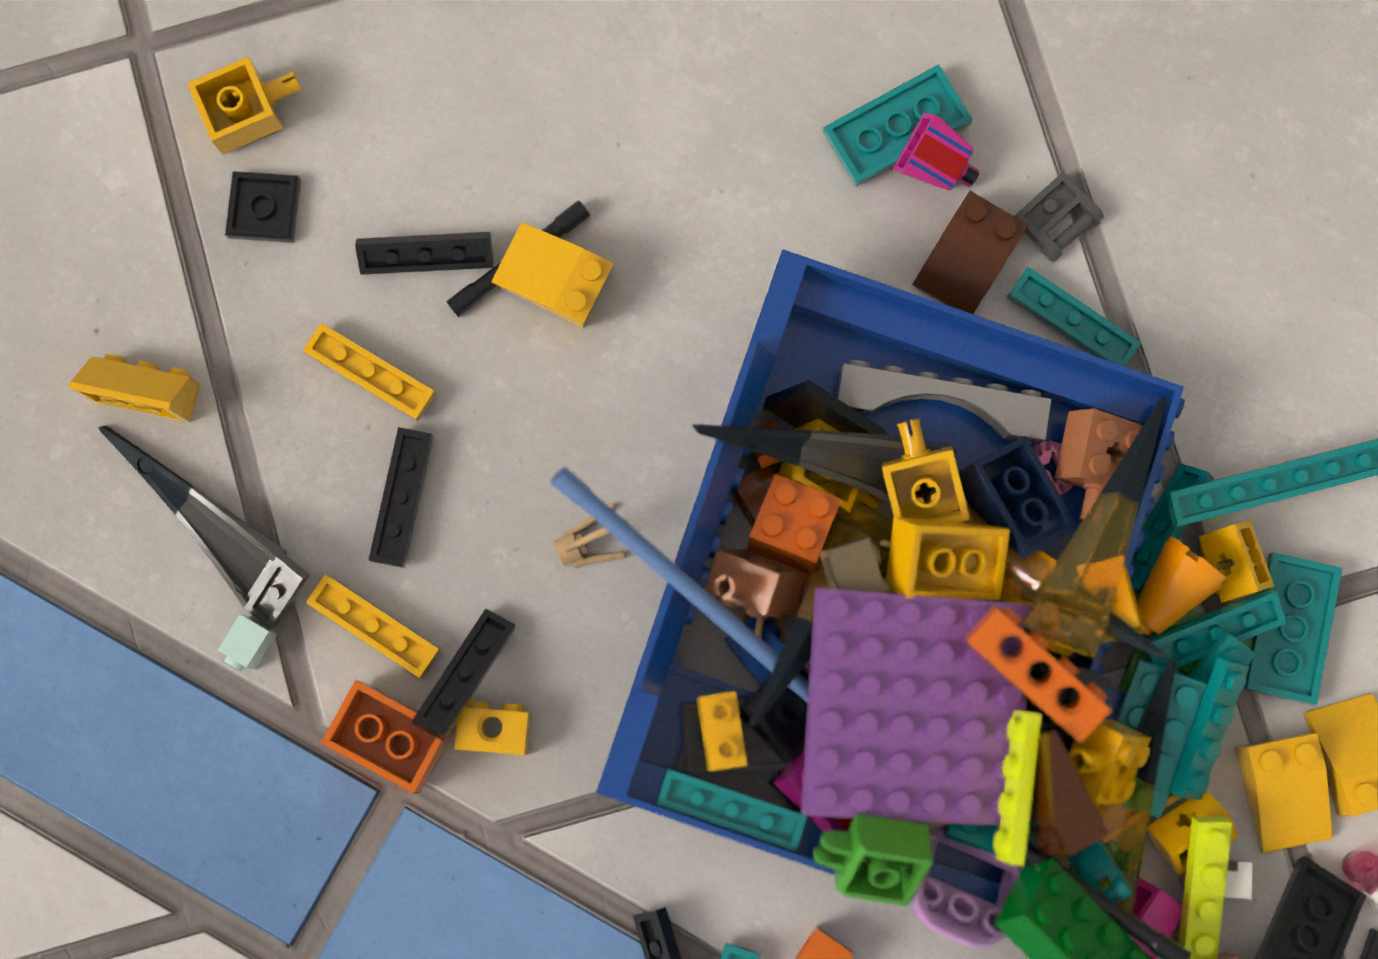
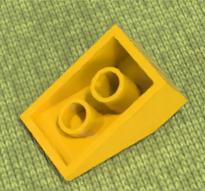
(552, 274)
(946, 559)
(1350, 752)
(1287, 791)

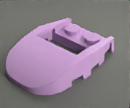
(956, 912)

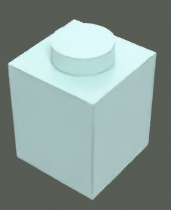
(246, 643)

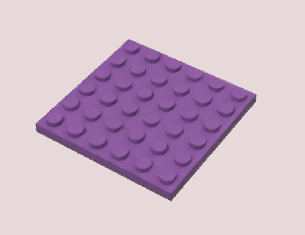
(905, 710)

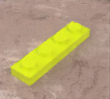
(1016, 800)
(1205, 886)

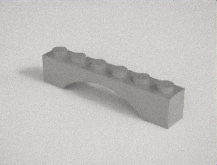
(1007, 412)

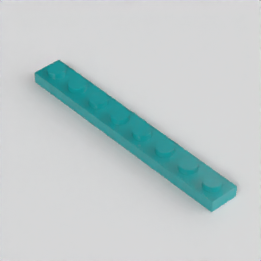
(1272, 483)

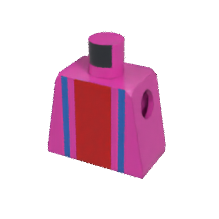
(937, 155)

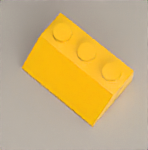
(137, 387)

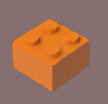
(793, 523)

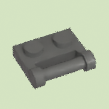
(1050, 208)

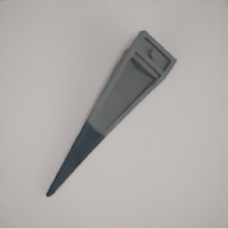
(837, 455)
(245, 558)

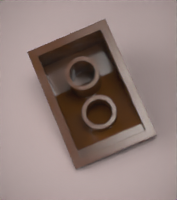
(970, 254)
(1061, 809)

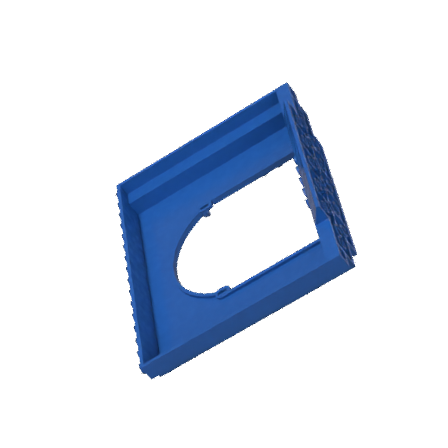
(805, 332)

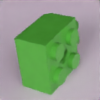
(877, 858)

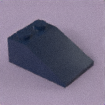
(1017, 494)

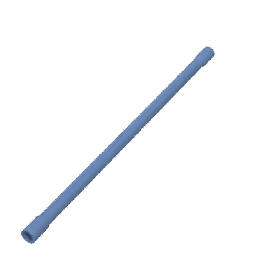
(581, 495)

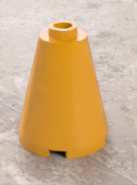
(1175, 586)

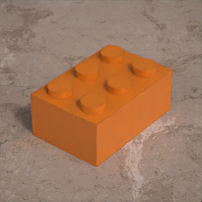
(382, 737)

